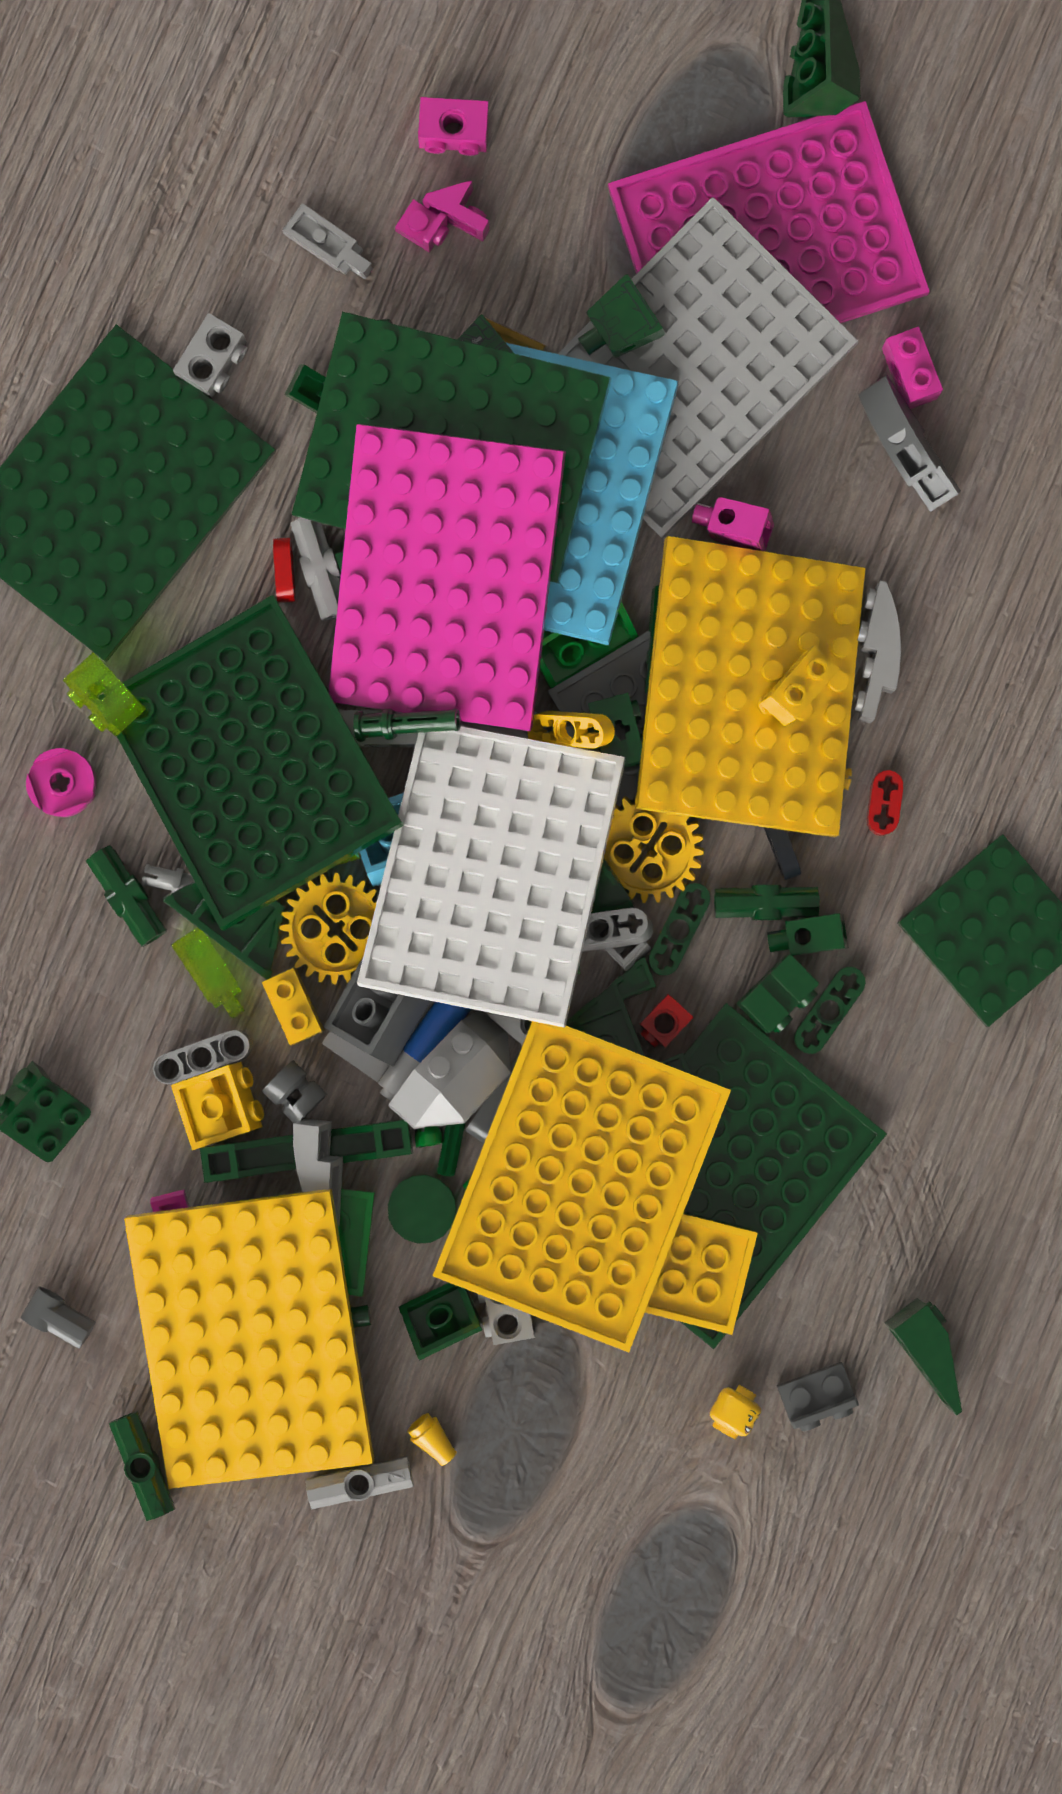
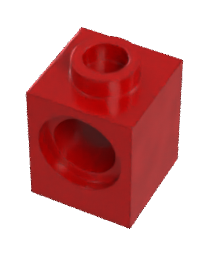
(680, 1017)

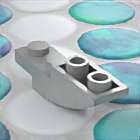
(883, 640)

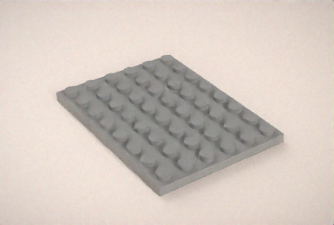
(736, 341)

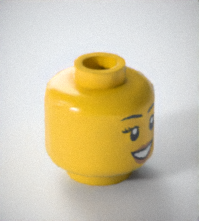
(735, 1411)

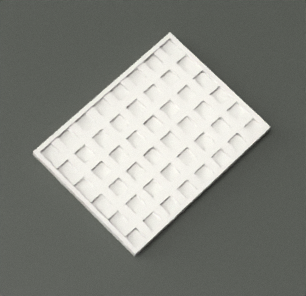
(492, 874)

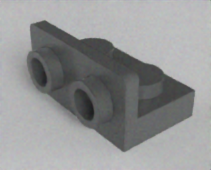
(818, 1397)

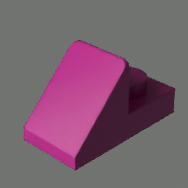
(452, 202)

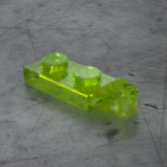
(209, 971)

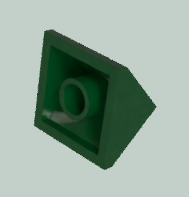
(440, 1319)

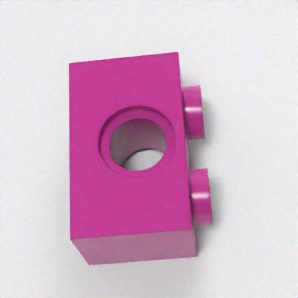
(439, 112)
(912, 368)

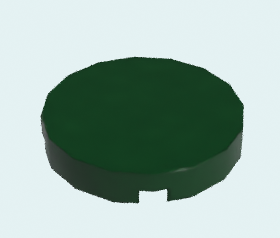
(421, 1209)

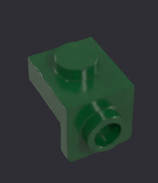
(306, 387)

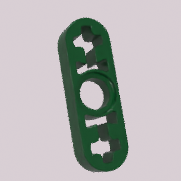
(698, 910)
(837, 984)

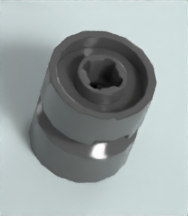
(286, 1083)

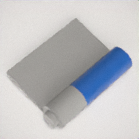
(429, 1032)

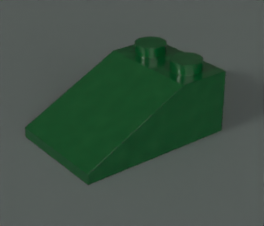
(928, 1345)

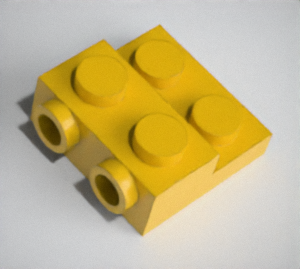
(218, 1105)

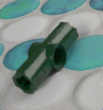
(126, 895)
(766, 902)
(149, 1487)

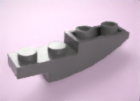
(906, 444)

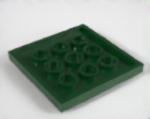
(990, 930)

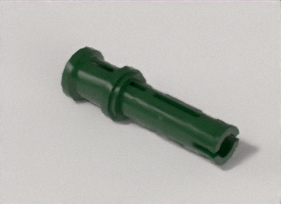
(391, 723)

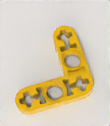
(581, 723)

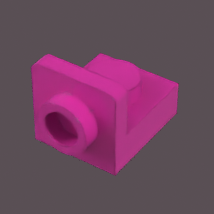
(423, 226)

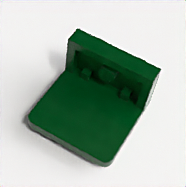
(40, 1113)

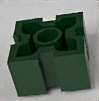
(778, 994)

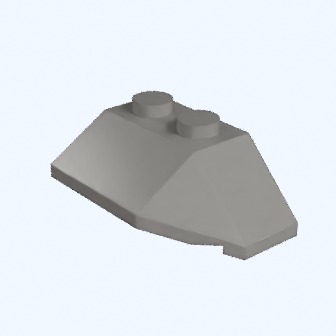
(456, 1075)

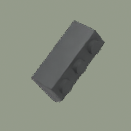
(375, 1019)

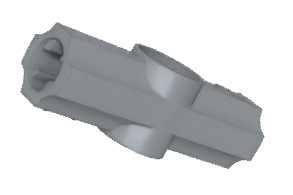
(318, 566)
(336, 1486)

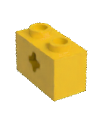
(799, 686)
(293, 1006)

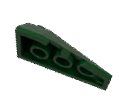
(825, 63)

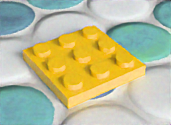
(704, 1274)

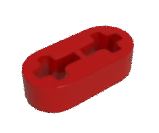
(284, 570)
(876, 801)

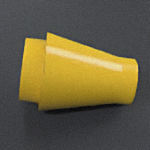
(431, 1438)

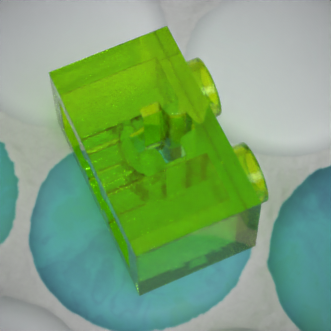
(91, 680)

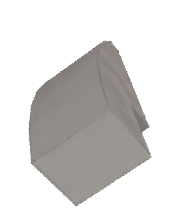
(313, 1160)

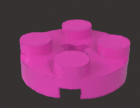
(79, 790)

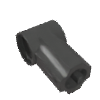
(49, 1313)

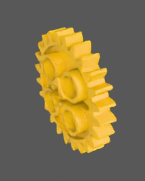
(674, 863)
(312, 950)

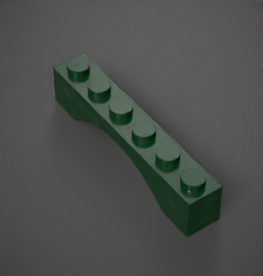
(277, 1153)

